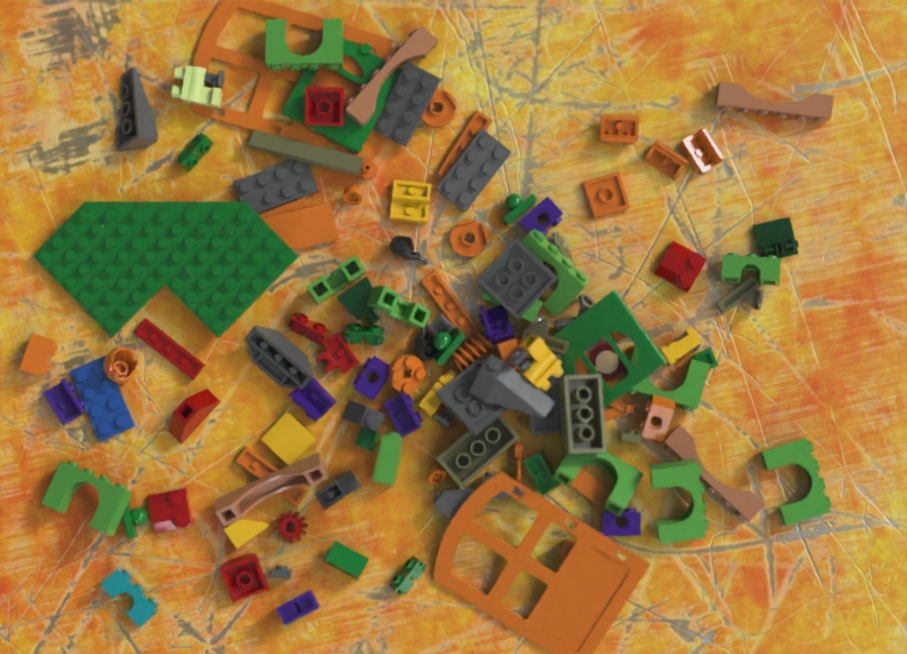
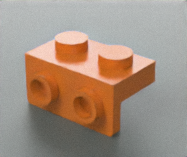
(619, 128)
(702, 151)

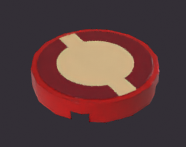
(606, 362)

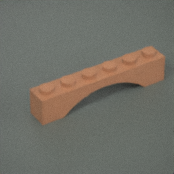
(416, 47)
(735, 97)
(299, 474)
(743, 501)

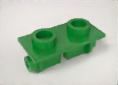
(190, 158)
(355, 332)
(411, 568)

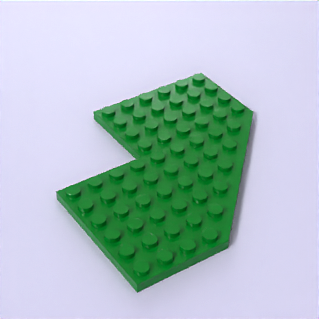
(205, 252)

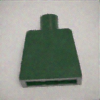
(356, 300)

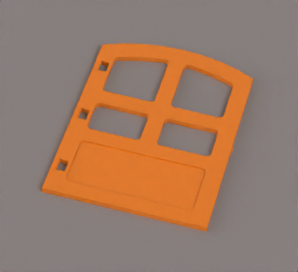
(253, 119)
(578, 598)

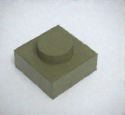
(630, 436)

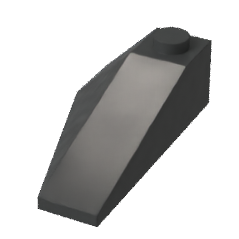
(137, 121)
(504, 386)

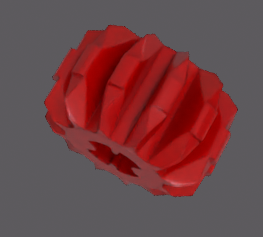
(284, 525)

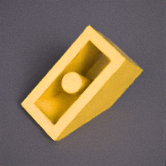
(244, 530)

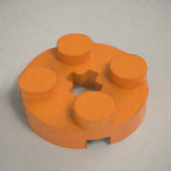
(448, 110)
(463, 247)
(414, 377)

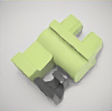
(193, 86)

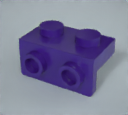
(497, 324)
(313, 399)
(64, 402)
(403, 414)

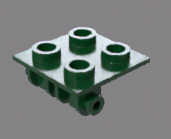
(776, 238)

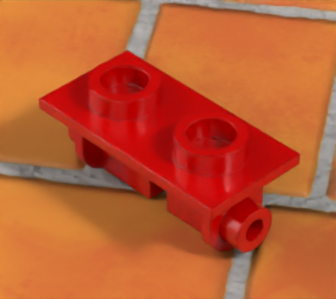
(316, 330)

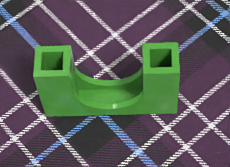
(329, 54)
(570, 279)
(687, 394)
(388, 458)
(623, 477)
(112, 498)
(814, 501)
(691, 523)

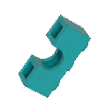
(143, 608)

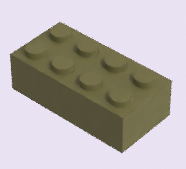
(582, 414)
(474, 453)

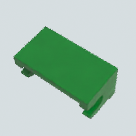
(541, 472)
(346, 560)

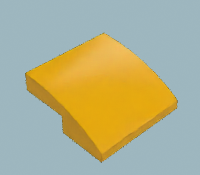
(410, 202)
(288, 439)

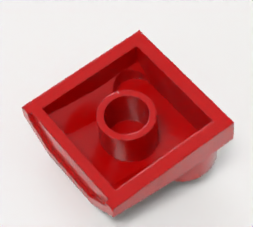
(324, 106)
(680, 266)
(170, 510)
(244, 576)

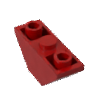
(192, 414)

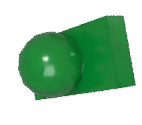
(517, 206)
(447, 344)
(134, 518)

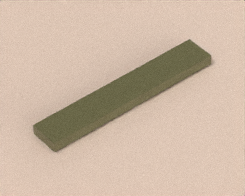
(305, 152)

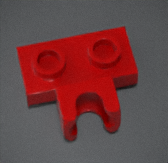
(338, 354)

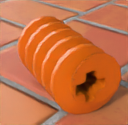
(471, 351)

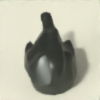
(403, 246)
(424, 345)

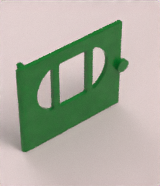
(351, 134)
(599, 321)

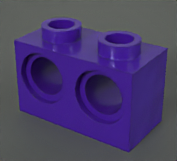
(298, 607)

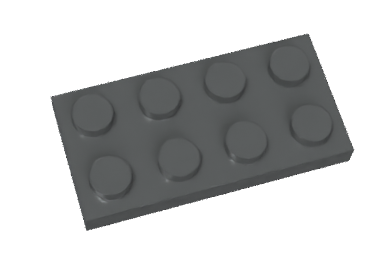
(407, 104)
(473, 170)
(277, 186)
(552, 421)

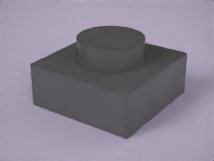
(441, 324)
(281, 572)

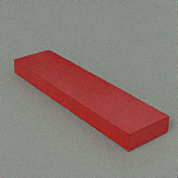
(169, 349)

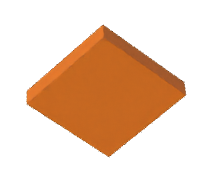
(606, 195)

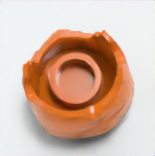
(120, 365)

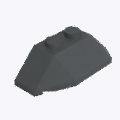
(279, 357)

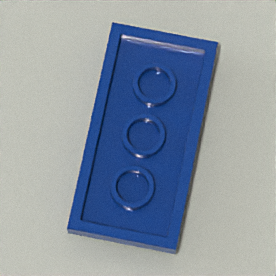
(102, 400)

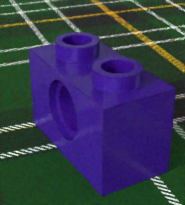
(545, 208)
(369, 389)
(631, 528)

